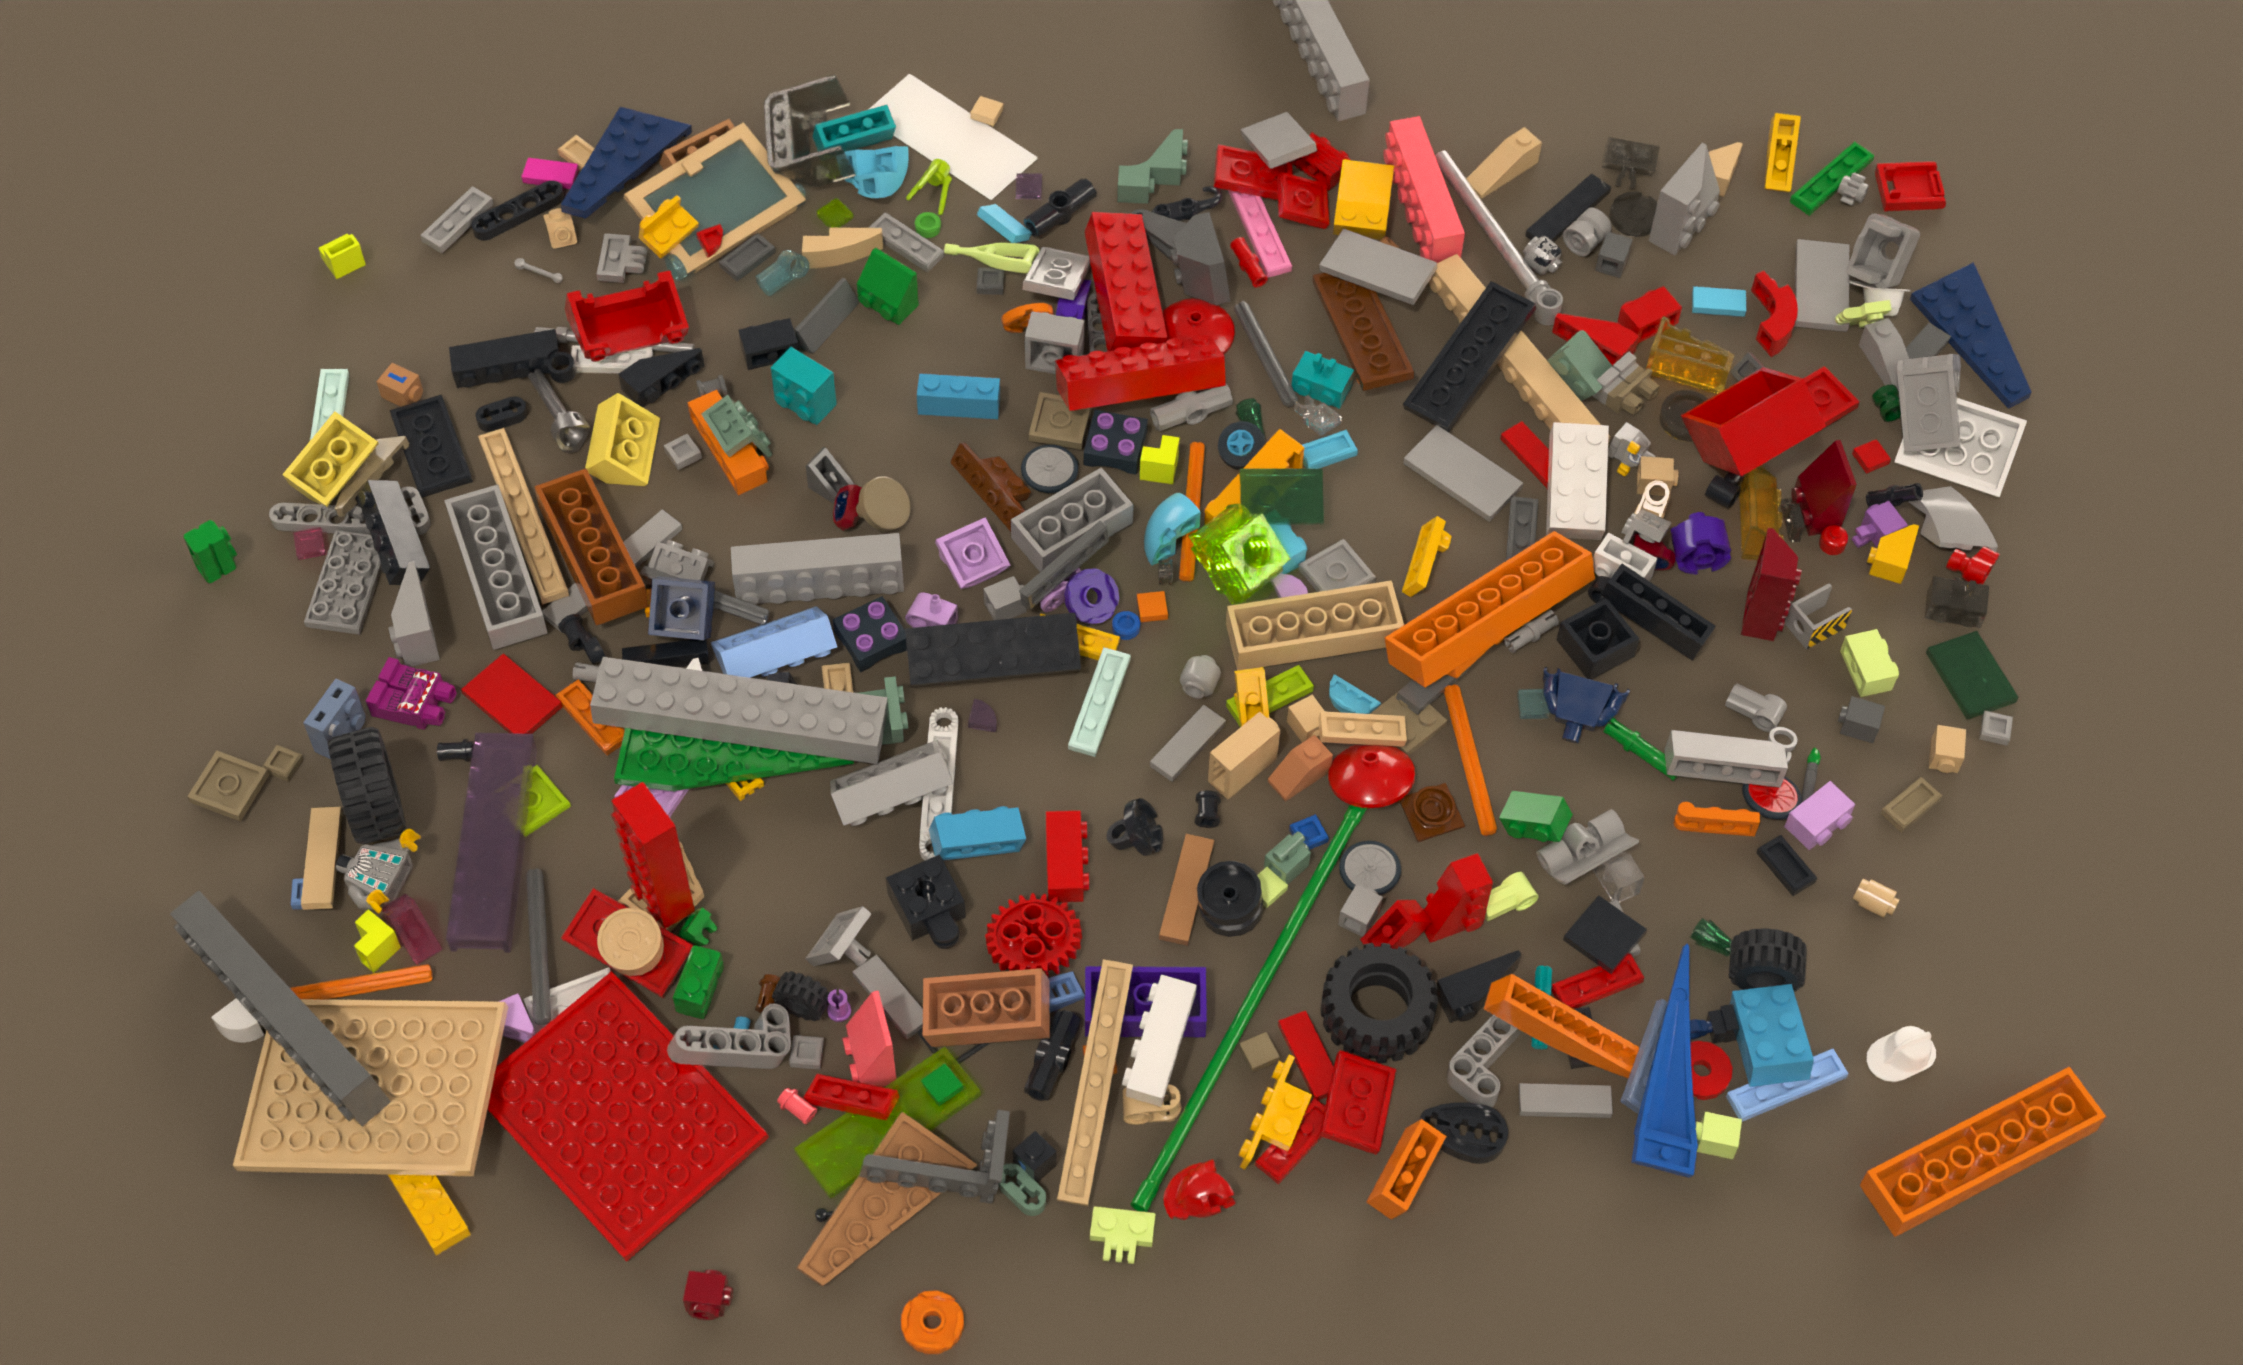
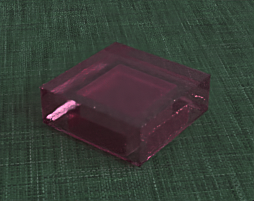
(309, 543)

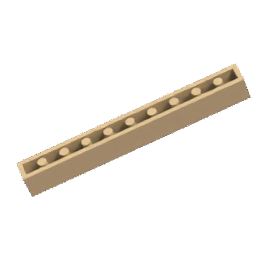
(1522, 361)

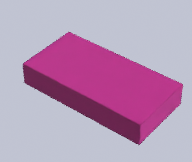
(539, 171)

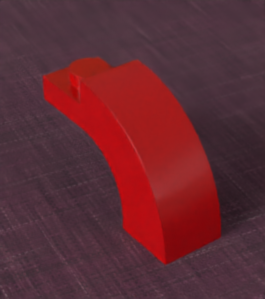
(1783, 311)

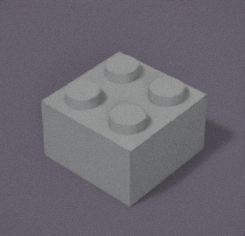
(1051, 339)

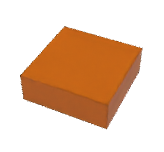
(1152, 606)

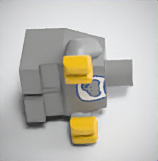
(1628, 447)

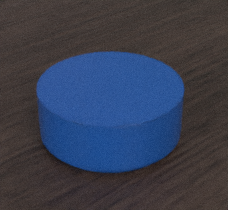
(1126, 625)

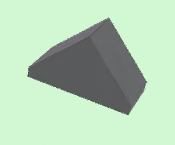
(826, 475)

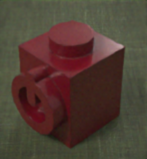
(707, 1294)

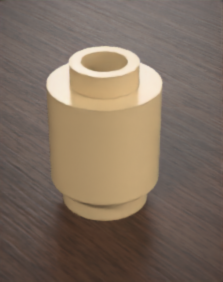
(1876, 897)

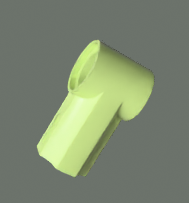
(1512, 894)

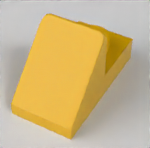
(1251, 694)

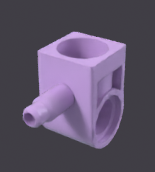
(931, 611)

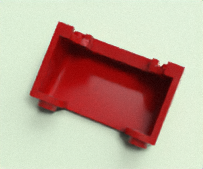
(627, 318)

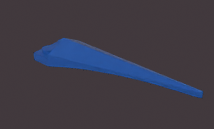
(1666, 1117)

